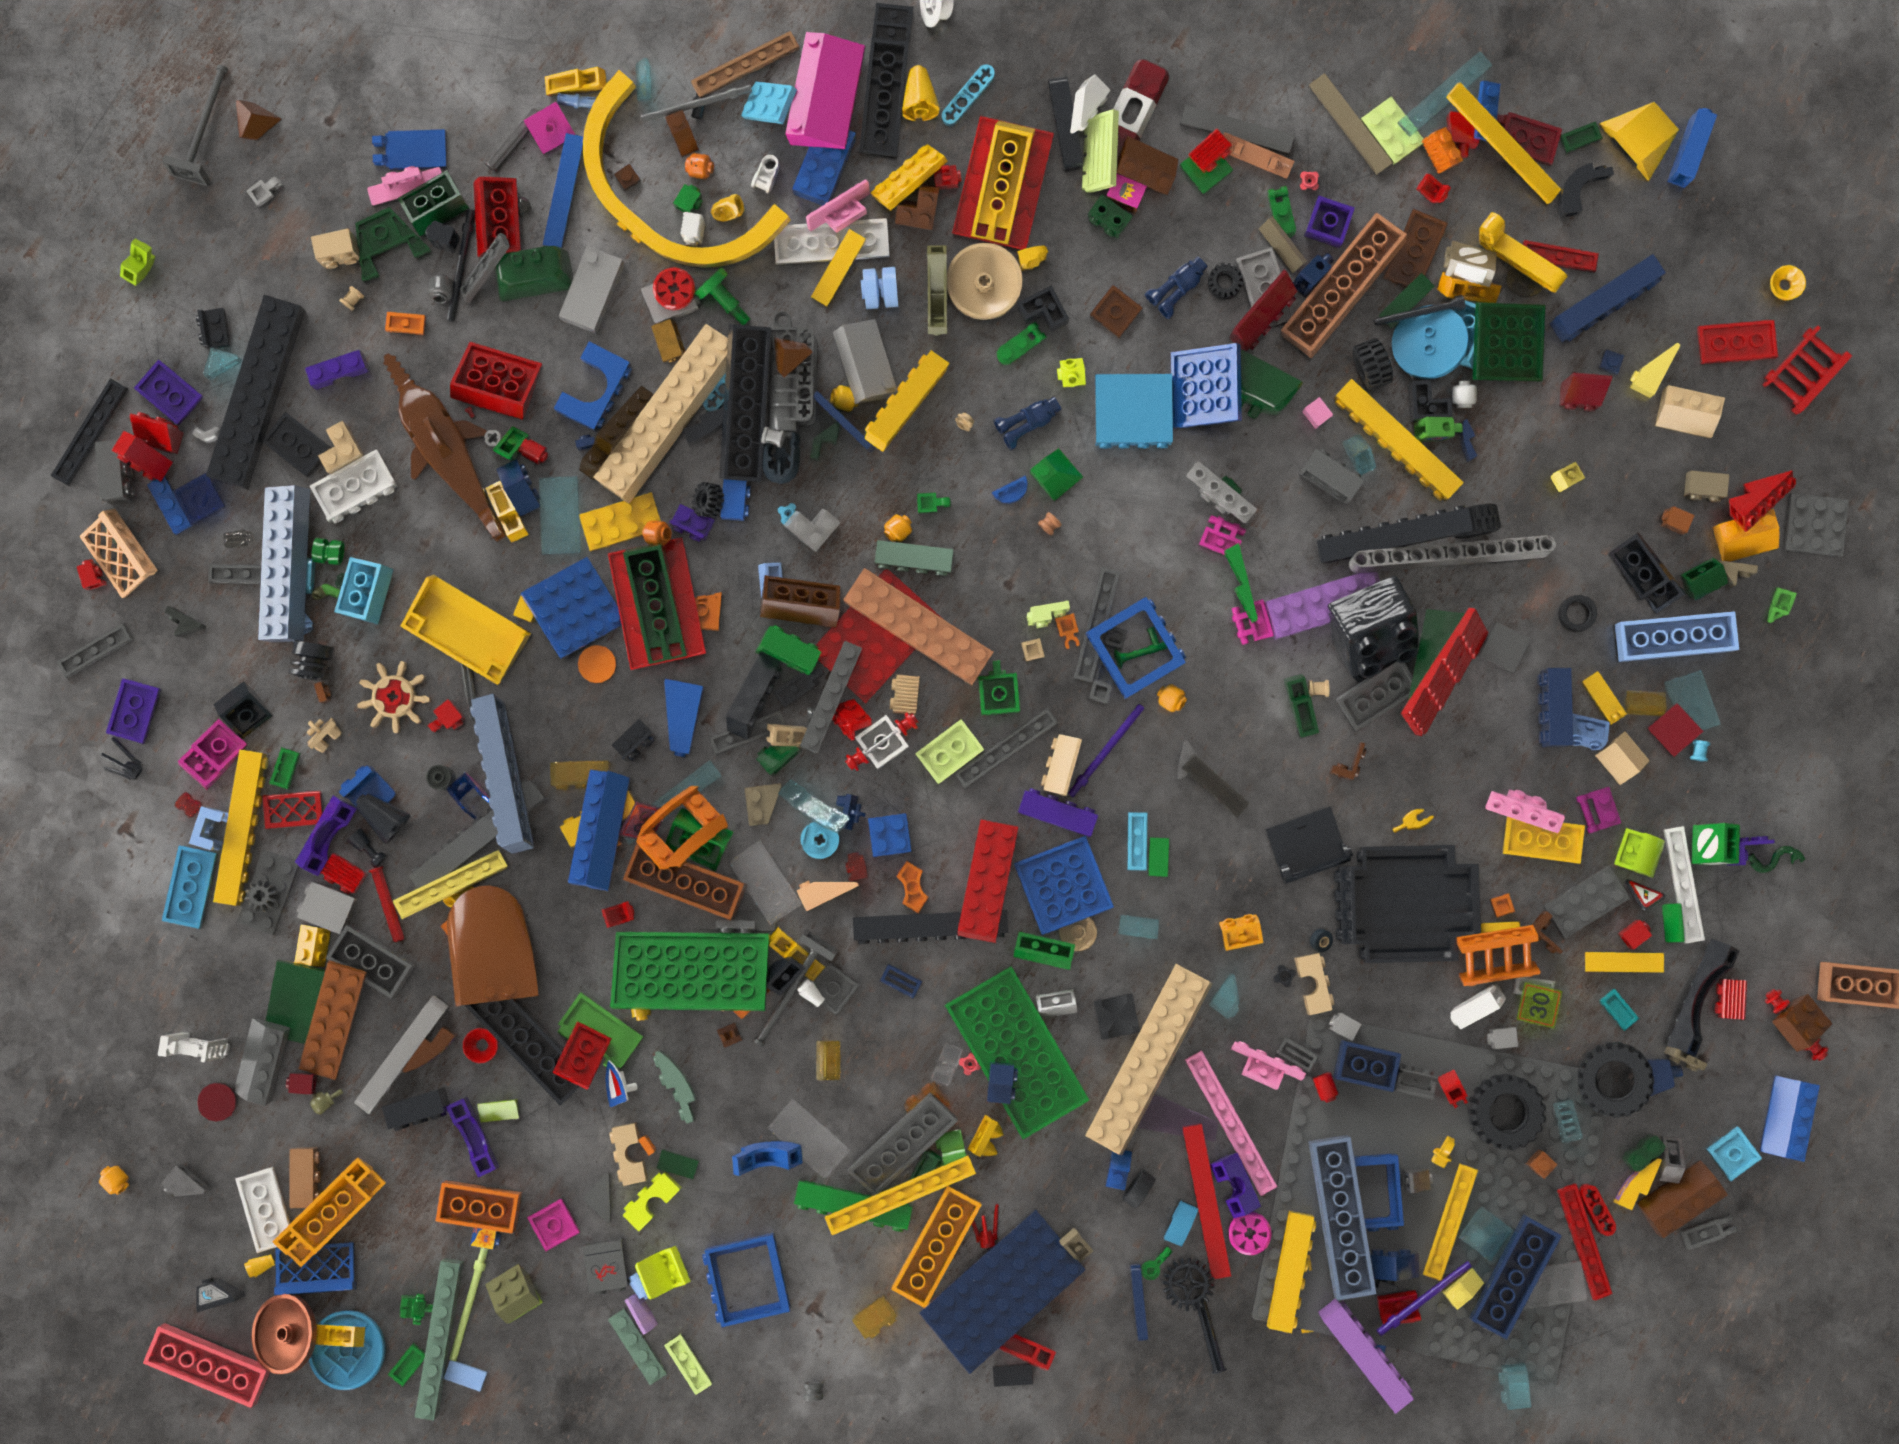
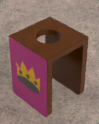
(1127, 193)

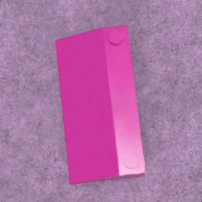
(825, 91)

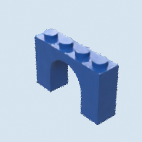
(593, 413)

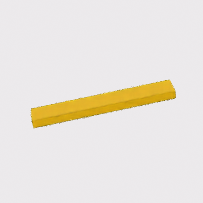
(1450, 1222)

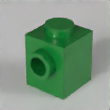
(688, 199)

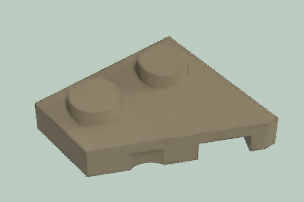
(761, 802)
(1692, 1063)

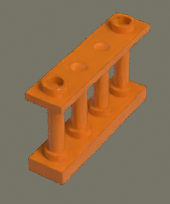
(1496, 939)

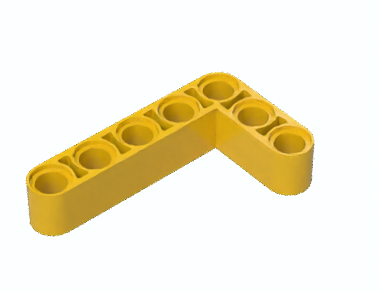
(1494, 239)

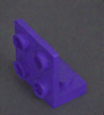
(1743, 854)

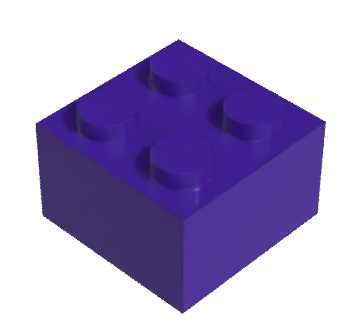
(1329, 222)

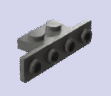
(744, 922)

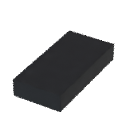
(1012, 1375)

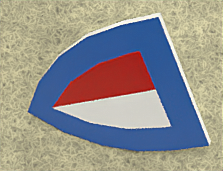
(616, 1085)

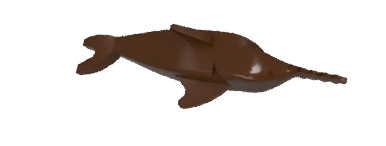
(442, 444)

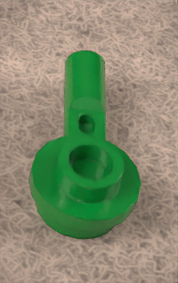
(1150, 1269)

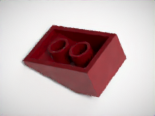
(1584, 391)

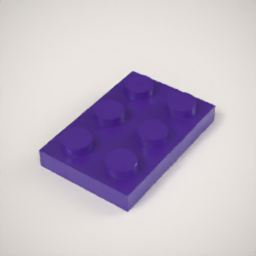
(168, 392)
(133, 711)

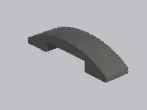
(1103, 681)

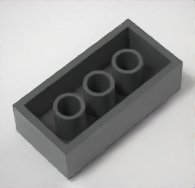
(384, 967)

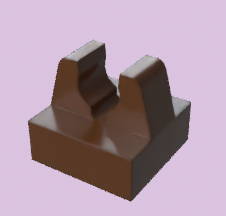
(729, 1035)

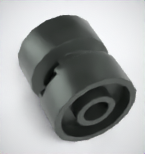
(440, 777)

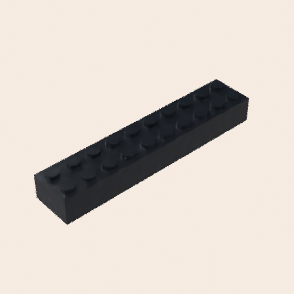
(255, 392)

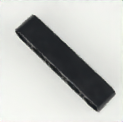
(1063, 113)

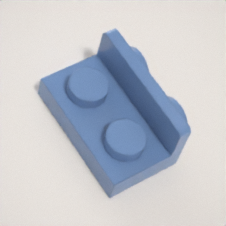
(1590, 732)

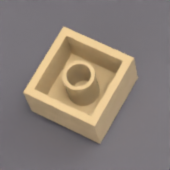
(335, 248)

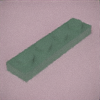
(637, 1346)

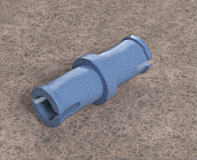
(575, 100)

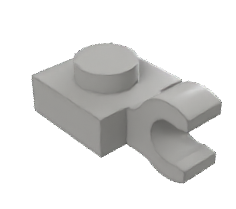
(262, 192)

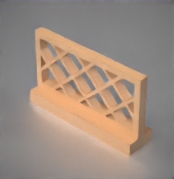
(125, 544)

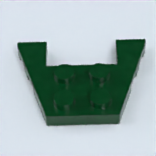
(381, 233)

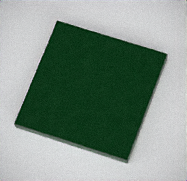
(1509, 342)
(294, 998)

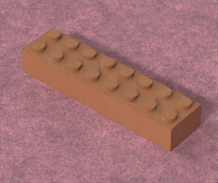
(1344, 285)
(918, 626)

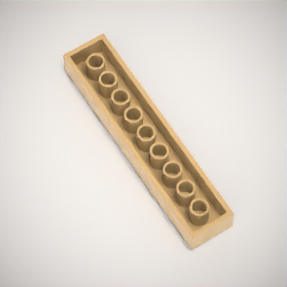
(665, 415)
(1148, 1059)

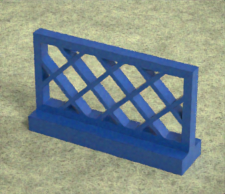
(319, 1285)

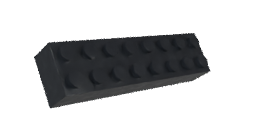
(744, 402)
(526, 1043)

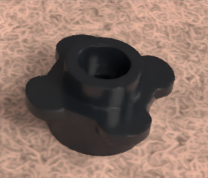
(1289, 976)

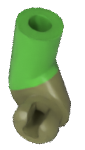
(325, 590)

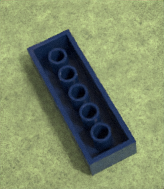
(1610, 296)
(1515, 1276)

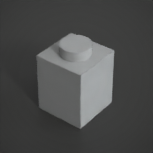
(1344, 1026)
(1502, 1037)

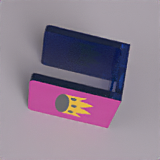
(458, 794)

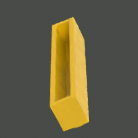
(906, 401)
(1290, 1272)

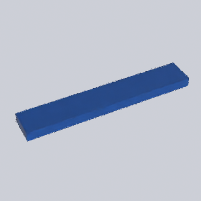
(563, 191)

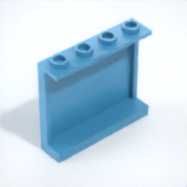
(1133, 410)

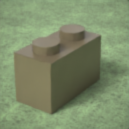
(1706, 485)

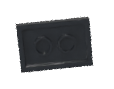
(295, 444)

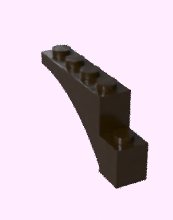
(613, 432)

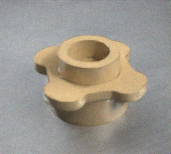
(964, 421)

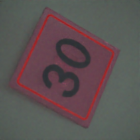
(638, 816)

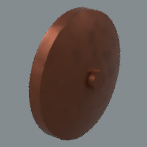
(284, 1334)

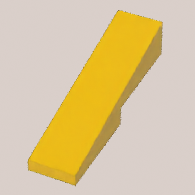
(838, 267)
(1624, 962)
(340, 1335)

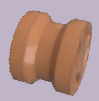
(1049, 524)

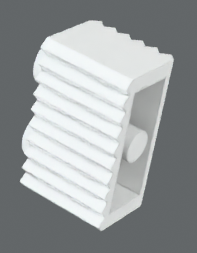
(692, 229)

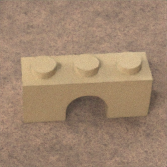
(1320, 999)
(630, 1171)

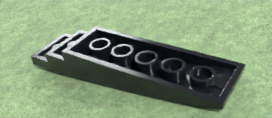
(886, 79)

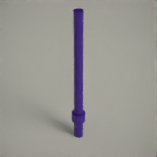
(1082, 779)
(1394, 1320)

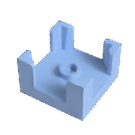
(204, 827)

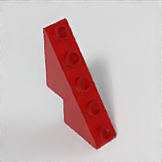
(1760, 498)

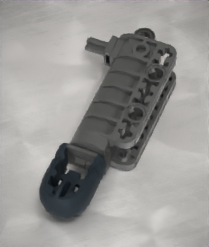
(787, 401)

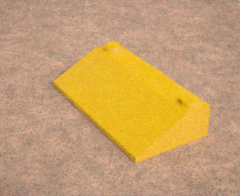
(465, 629)

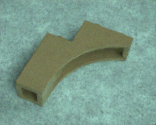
(937, 289)

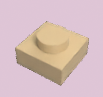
(1032, 650)

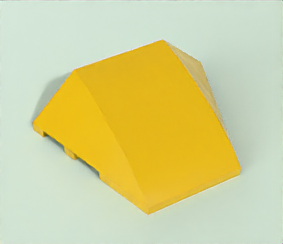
(1643, 135)

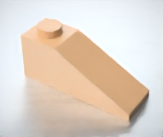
(820, 892)

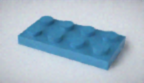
(189, 887)

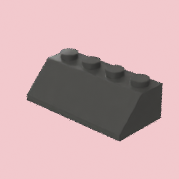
(261, 1061)

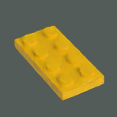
(908, 176)
(618, 521)
(1536, 842)

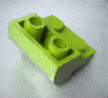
(1639, 852)

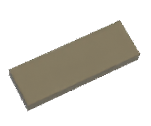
(1282, 245)

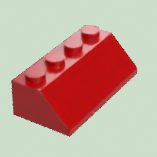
(496, 212)

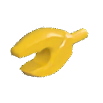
(1411, 823)

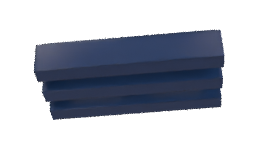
(915, 988)

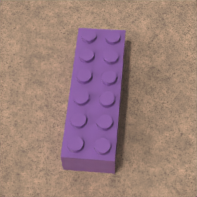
(1309, 607)
(1368, 1358)

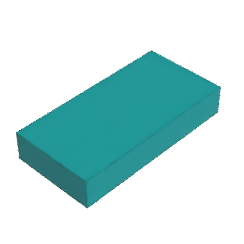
(1619, 1009)

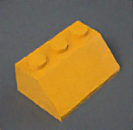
(1737, 544)

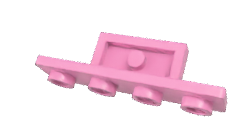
(399, 183)
(841, 210)
(1526, 809)
(1264, 1068)

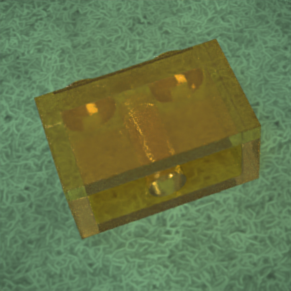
(875, 1317)

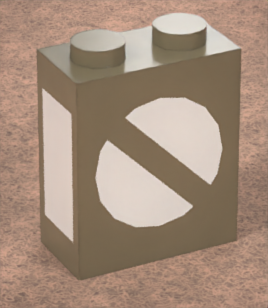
(1470, 263)

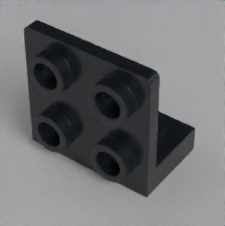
(633, 741)

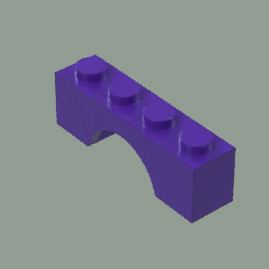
(314, 853)
(474, 1137)

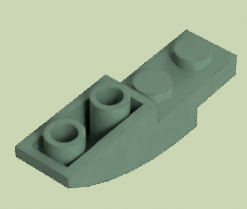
(674, 1077)

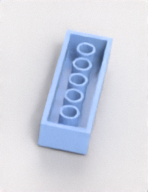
(1676, 636)

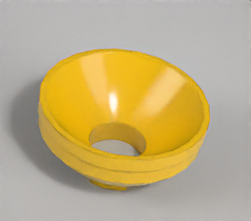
(1793, 276)

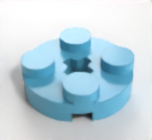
(810, 845)

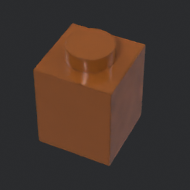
(1677, 520)
(1541, 1163)

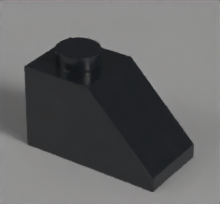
(783, 974)

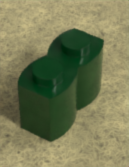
(1640, 1156)

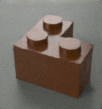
(919, 213)

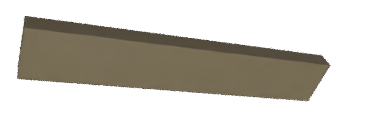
(1350, 124)

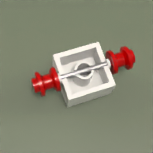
(882, 742)

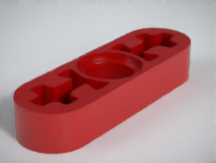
(1604, 1214)

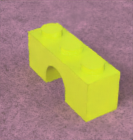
(663, 1187)

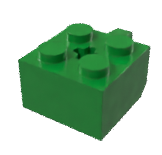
(1000, 681)

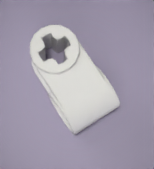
(764, 177)

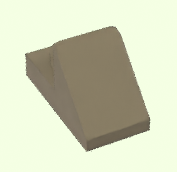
(1733, 569)
(1076, 1245)

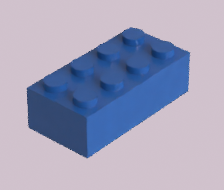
(822, 172)

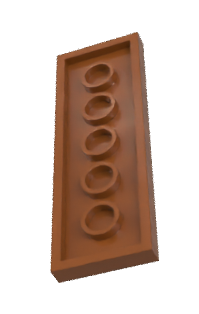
(332, 1020)

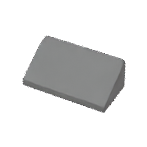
(1056, 1003)

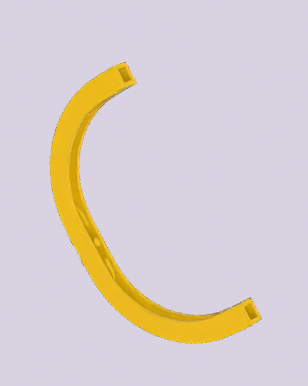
(598, 120)

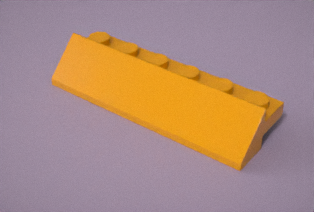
(329, 1211)

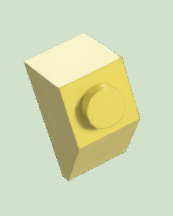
(1463, 1288)

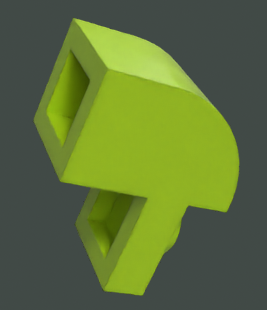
(138, 263)

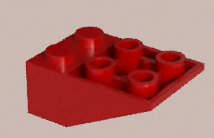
(156, 433)

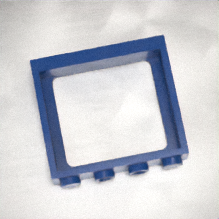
(1159, 623)
(1395, 1218)
(713, 1277)

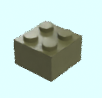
(512, 1293)

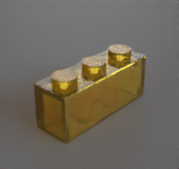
(575, 773)

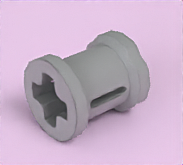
(492, 433)
(773, 436)

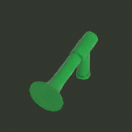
(1157, 646)

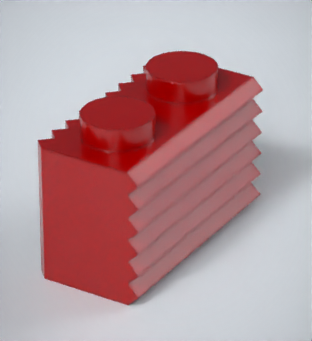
(1211, 151)
(343, 873)
(1731, 999)

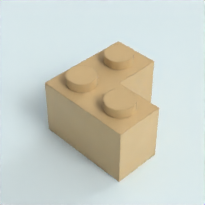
(345, 449)

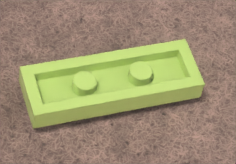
(688, 1364)

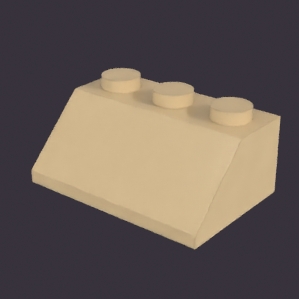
(1689, 411)
(1061, 765)

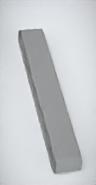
(401, 1054)

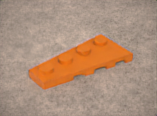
(709, 611)

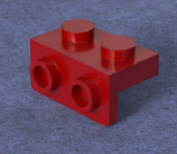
(851, 717)
(1395, 1303)

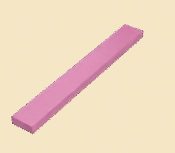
(1230, 1123)

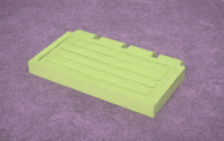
(1101, 151)

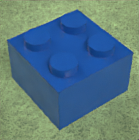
(889, 835)

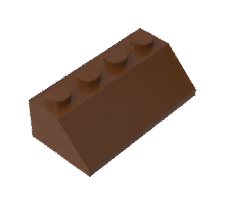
(800, 601)
(1680, 1202)

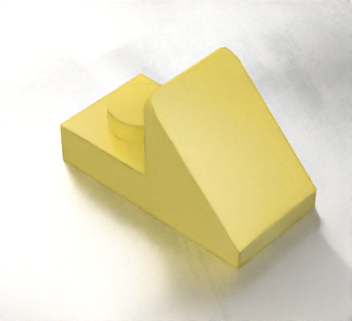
(1567, 477)

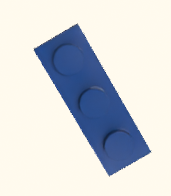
(1489, 99)
(169, 505)

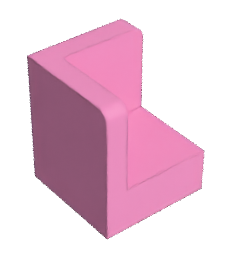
(1317, 412)

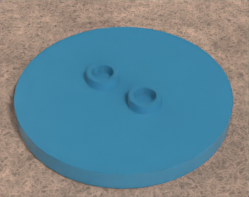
(1430, 344)
(349, 1366)

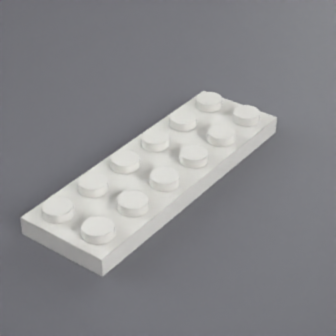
(800, 245)

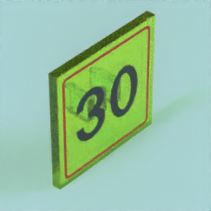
(1539, 1005)

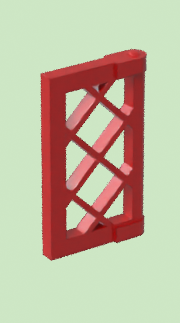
(282, 797)

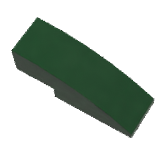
(1408, 297)
(1301, 705)

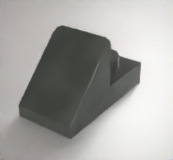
(187, 624)

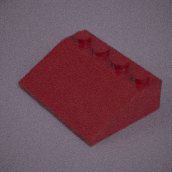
(1264, 312)

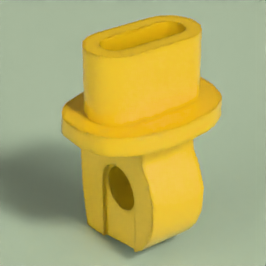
(1441, 1155)

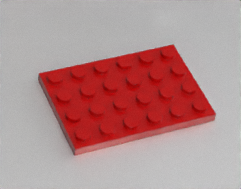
(881, 650)

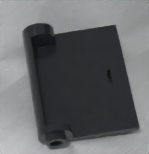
(1310, 848)

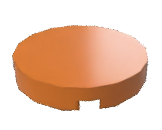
(597, 664)

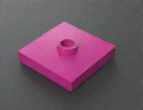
(548, 127)
(553, 1224)

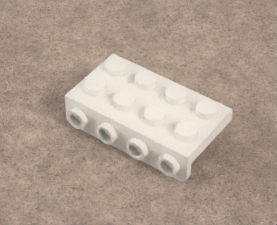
(354, 486)

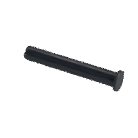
(1210, 1338)

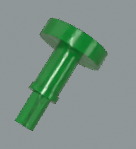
(722, 295)

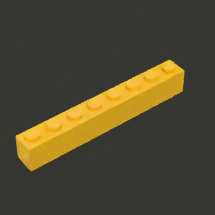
(1398, 441)
(240, 828)

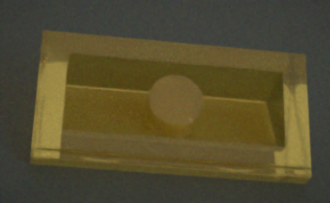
(1645, 703)
(828, 1060)

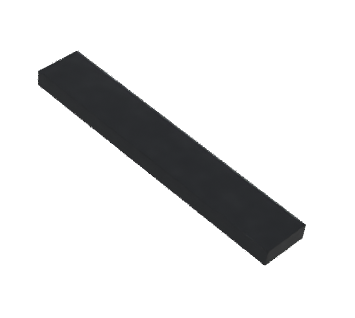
(89, 432)

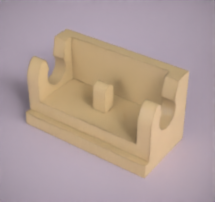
(785, 735)

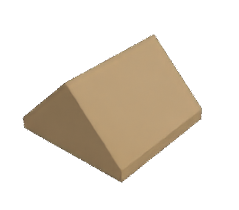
(1622, 758)

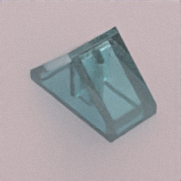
(219, 362)
(1360, 454)

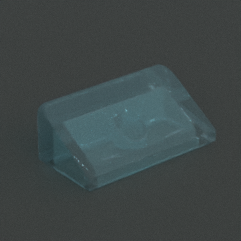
(643, 80)
(1138, 927)

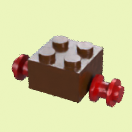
(1800, 1022)

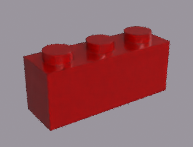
(141, 456)

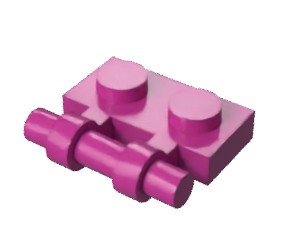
(1217, 540)
(1260, 629)

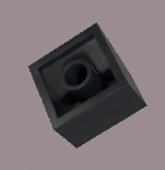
(242, 710)

